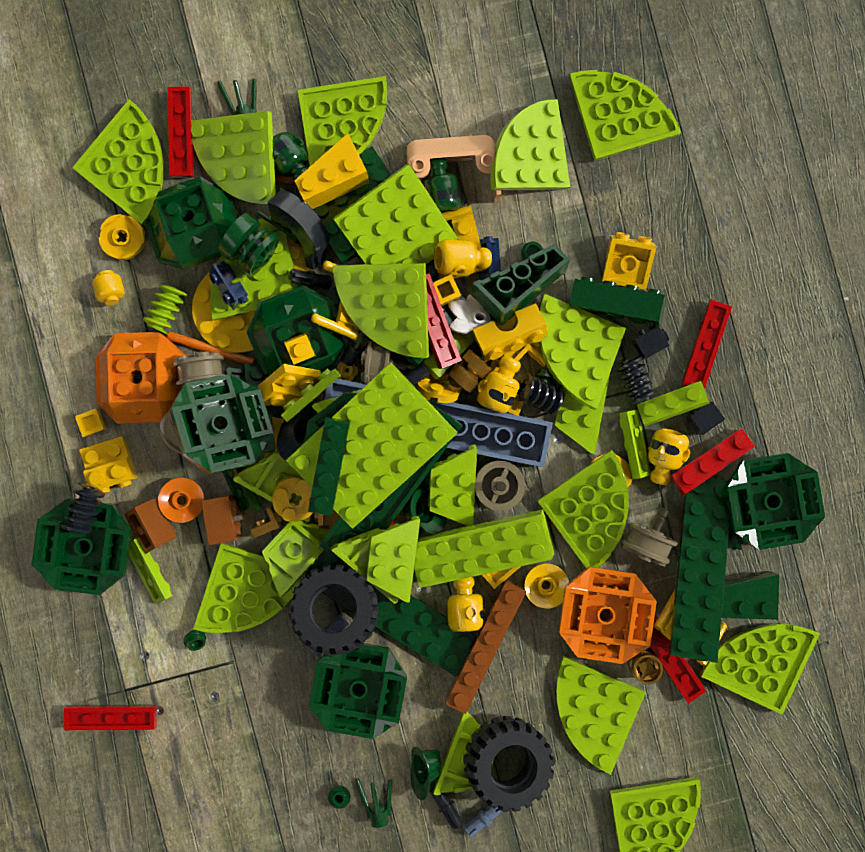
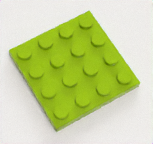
(395, 222)

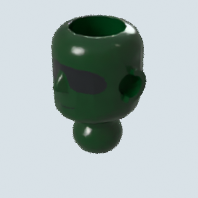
(289, 155)
(442, 187)

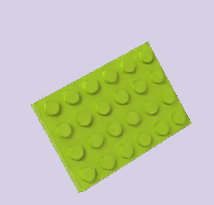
(387, 442)

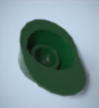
(418, 506)
(424, 770)

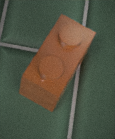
(221, 519)
(150, 526)

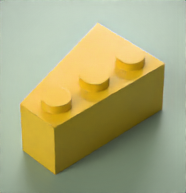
(333, 174)

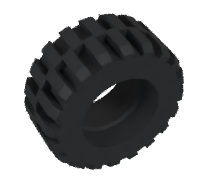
(302, 610)
(528, 783)

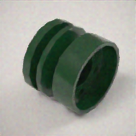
(247, 243)

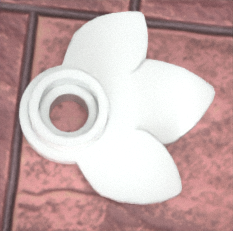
(466, 315)

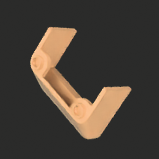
(453, 149)

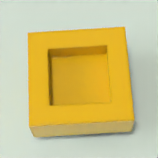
(299, 348)
(90, 422)

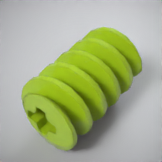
(164, 308)

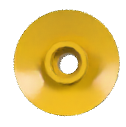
(548, 597)

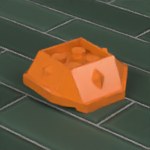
(115, 371)
(630, 618)

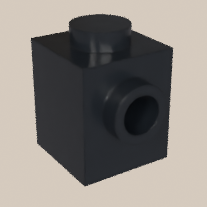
(650, 341)
(704, 418)

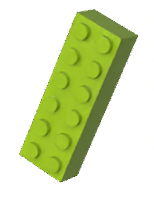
(483, 548)

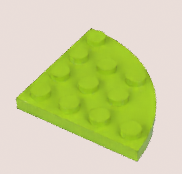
(342, 109)
(620, 113)
(531, 151)
(238, 154)
(126, 162)
(266, 283)
(387, 304)
(579, 349)
(591, 509)
(239, 593)
(763, 663)
(595, 711)
(656, 815)

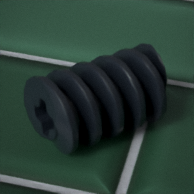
(636, 380)
(540, 394)
(84, 509)

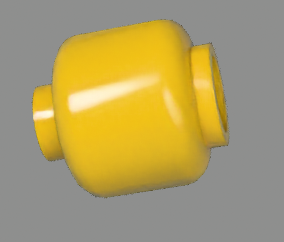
(108, 287)

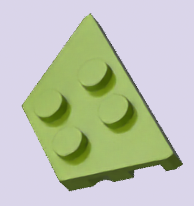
(580, 421)
(265, 475)
(454, 486)
(293, 553)
(355, 554)
(393, 558)
(452, 770)

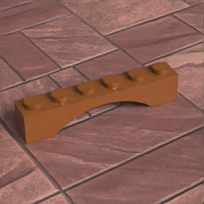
(485, 647)

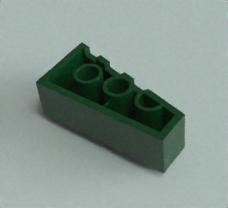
(520, 283)
(618, 301)
(752, 597)

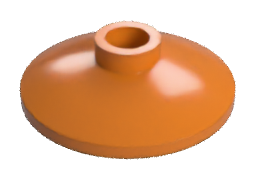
(172, 491)

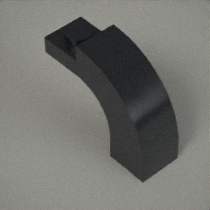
(304, 223)
(293, 432)

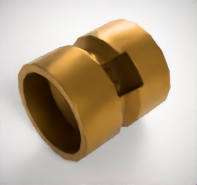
(470, 370)
(645, 667)

